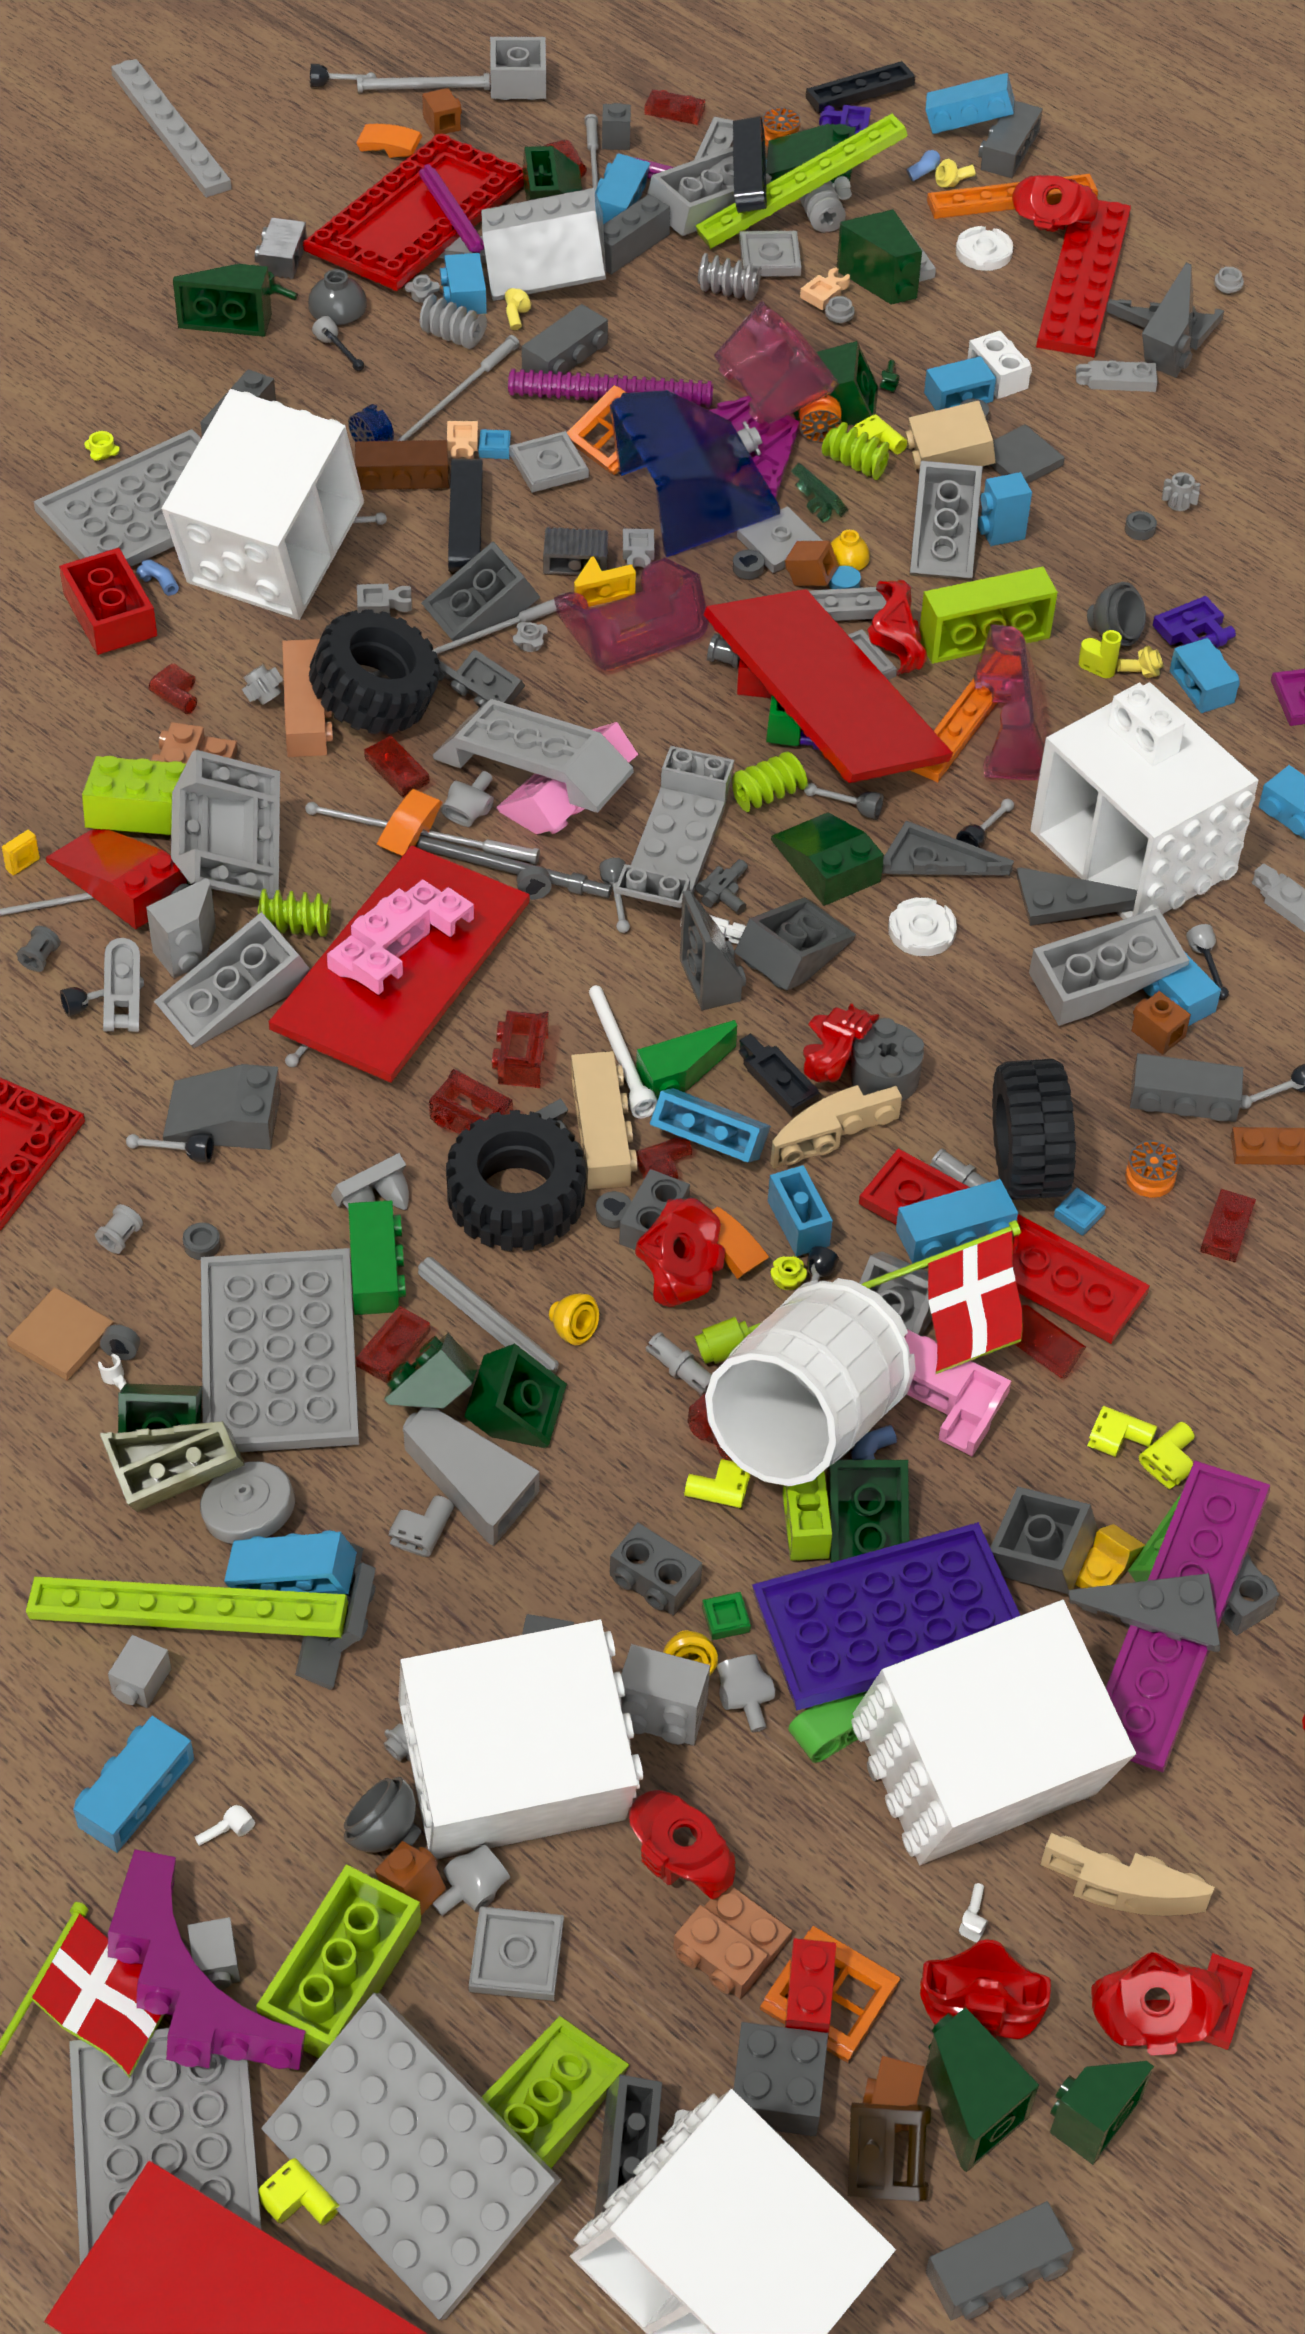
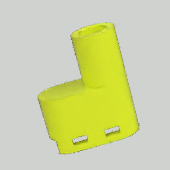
(884, 432)
(1101, 656)
(1114, 1426)
(1167, 1457)
(723, 1489)
(296, 2189)

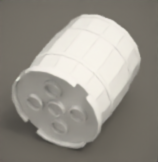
(810, 1381)

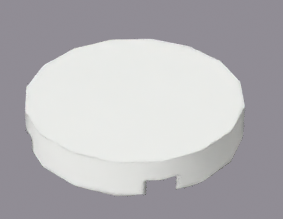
(984, 248)
(922, 927)

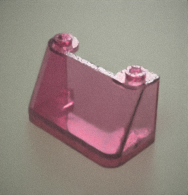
(774, 365)
(642, 624)
(1012, 678)

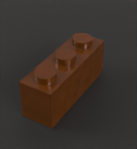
(402, 464)

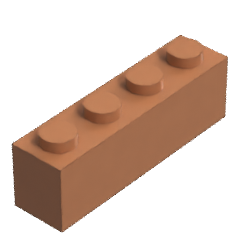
(304, 715)

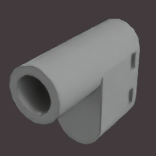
(421, 1530)

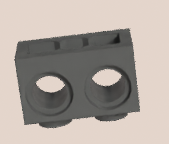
(649, 1204)
(661, 1563)
(1243, 1614)

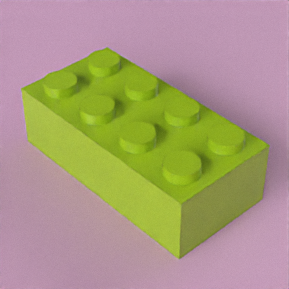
(960, 615)
(130, 794)
(341, 1958)

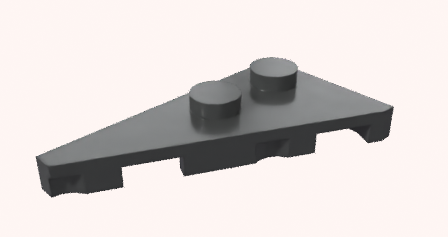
(1202, 323)
(929, 852)
(1060, 897)
(1169, 1605)

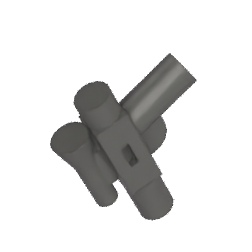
(722, 886)

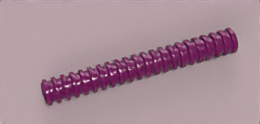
(597, 386)

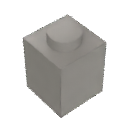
(139, 1672)
(215, 1951)

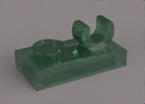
(824, 496)

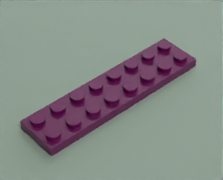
(1158, 1673)

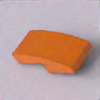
(395, 139)
(408, 821)
(741, 1248)

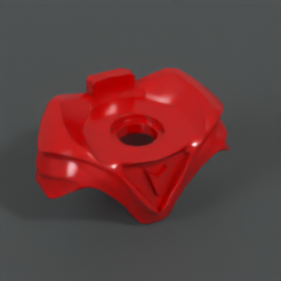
(1077, 202)
(895, 627)
(837, 1033)
(688, 1267)
(705, 1863)
(990, 1985)
(1159, 2023)

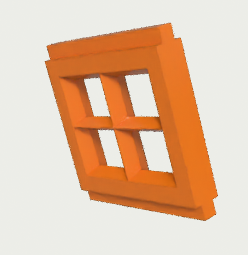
(588, 423)
(857, 1966)

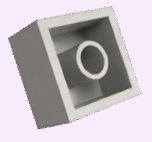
(518, 68)
(664, 1694)

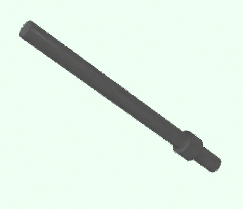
(575, 883)

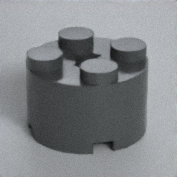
(887, 1058)

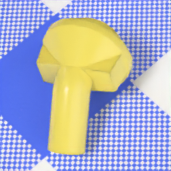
(949, 176)
(517, 301)
(1148, 663)

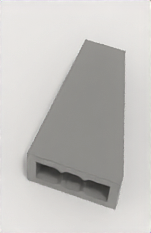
(471, 1471)

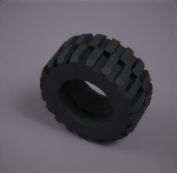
(363, 697)
(1033, 1128)
(511, 1143)

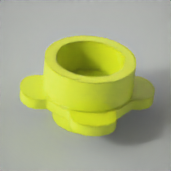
(101, 445)

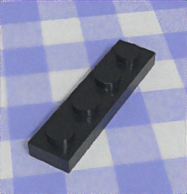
(860, 86)

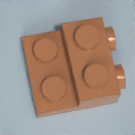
(183, 739)
(731, 1941)

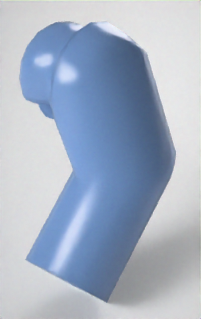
(927, 163)
(164, 576)
(871, 1441)

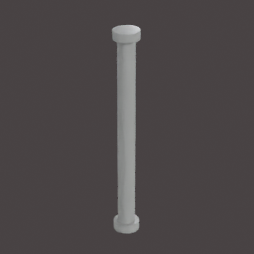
(423, 82)

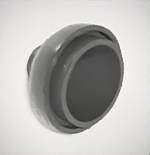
(338, 298)
(1119, 609)
(383, 1817)

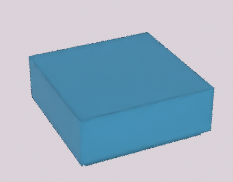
(494, 444)
(1079, 1211)

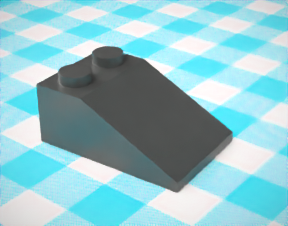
(1170, 328)
(480, 595)
(792, 942)
(708, 957)
(229, 1103)

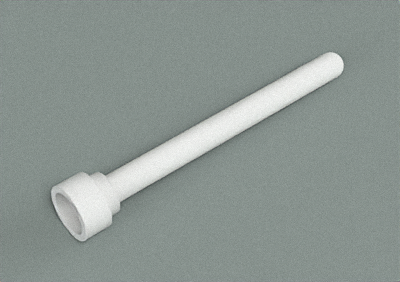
(641, 1099)

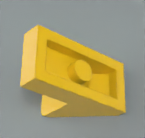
(606, 585)
(1109, 1557)

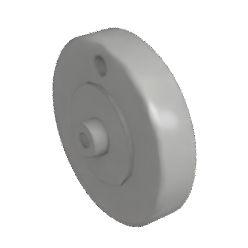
(247, 1502)

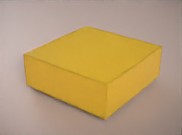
(20, 852)

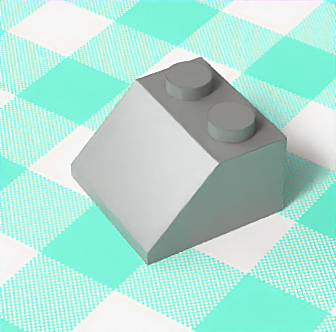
(183, 927)
(904, 1294)

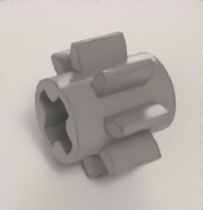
(1181, 491)
(262, 684)

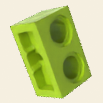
(808, 1519)

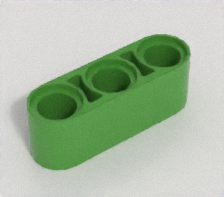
(826, 1727)

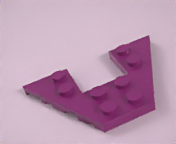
(776, 439)

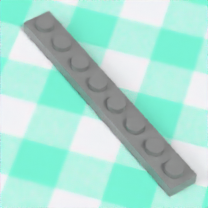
(171, 128)

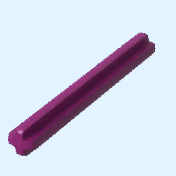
(451, 209)

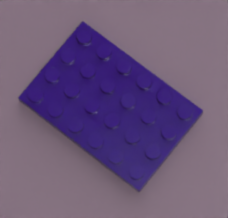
(879, 1608)

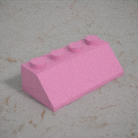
(544, 803)

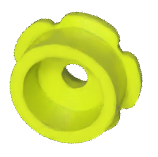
(785, 1279)

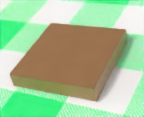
(59, 1333)

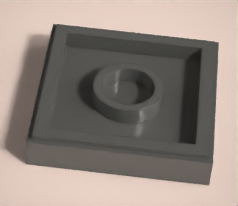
(1025, 453)

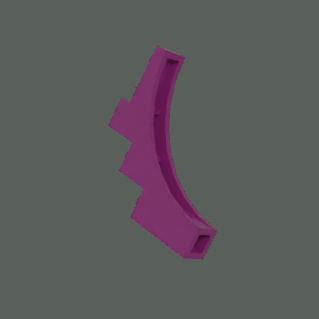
(172, 1984)

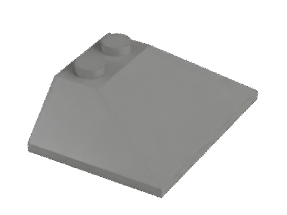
(227, 824)

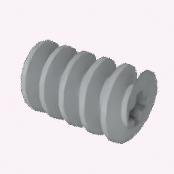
(824, 208)
(728, 278)
(452, 323)

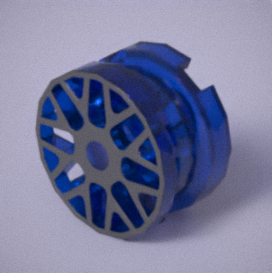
(370, 425)

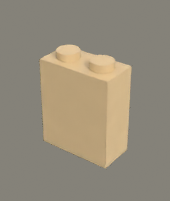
(951, 436)

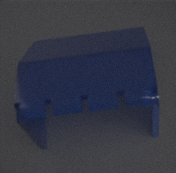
(698, 463)

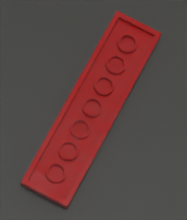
(1084, 281)
(1044, 1264)

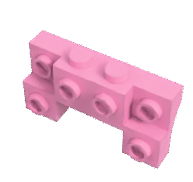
(393, 929)
(964, 1393)

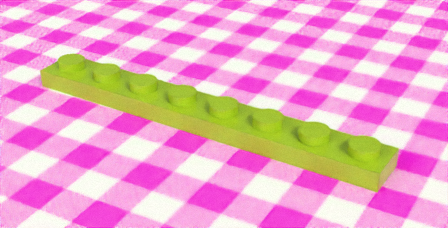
(806, 179)
(187, 1607)

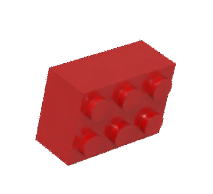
(108, 601)

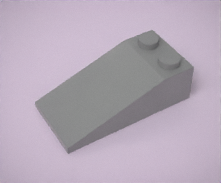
(696, 189)
(946, 520)
(1105, 965)
(234, 982)

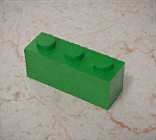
(375, 1257)

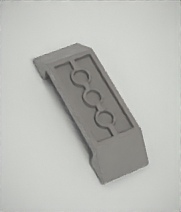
(542, 746)
(679, 828)

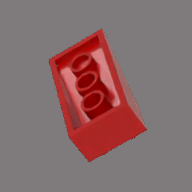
(118, 872)

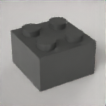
(1044, 1539)
(782, 2075)

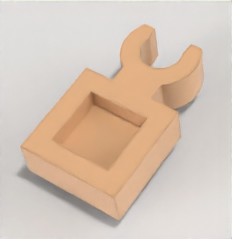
(822, 289)
(462, 438)

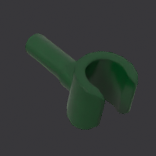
(275, 288)
(890, 379)

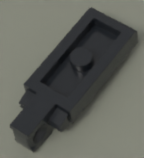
(778, 1075)

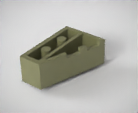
(170, 1460)

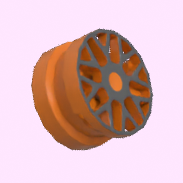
(778, 124)
(820, 418)
(1152, 1171)

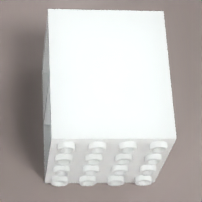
(264, 503)
(1139, 824)
(991, 1732)
(518, 1738)
(729, 2234)

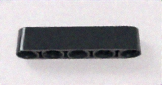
(749, 164)
(465, 512)

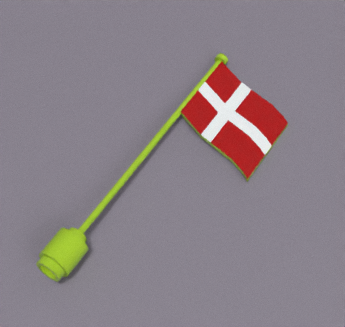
(969, 1299)
(90, 1994)

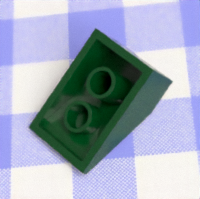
(797, 148)
(224, 300)
(831, 856)
(867, 1506)

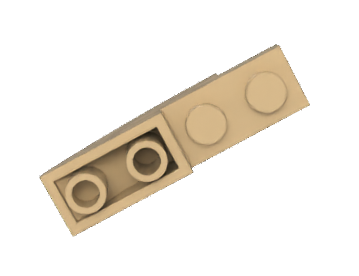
(822, 1124)
(1142, 1888)

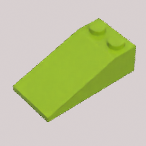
(555, 2088)

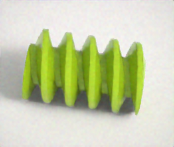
(856, 451)
(768, 779)
(296, 913)

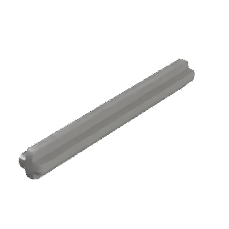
(482, 1312)

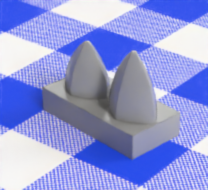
(384, 1177)

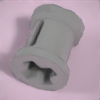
(119, 1229)

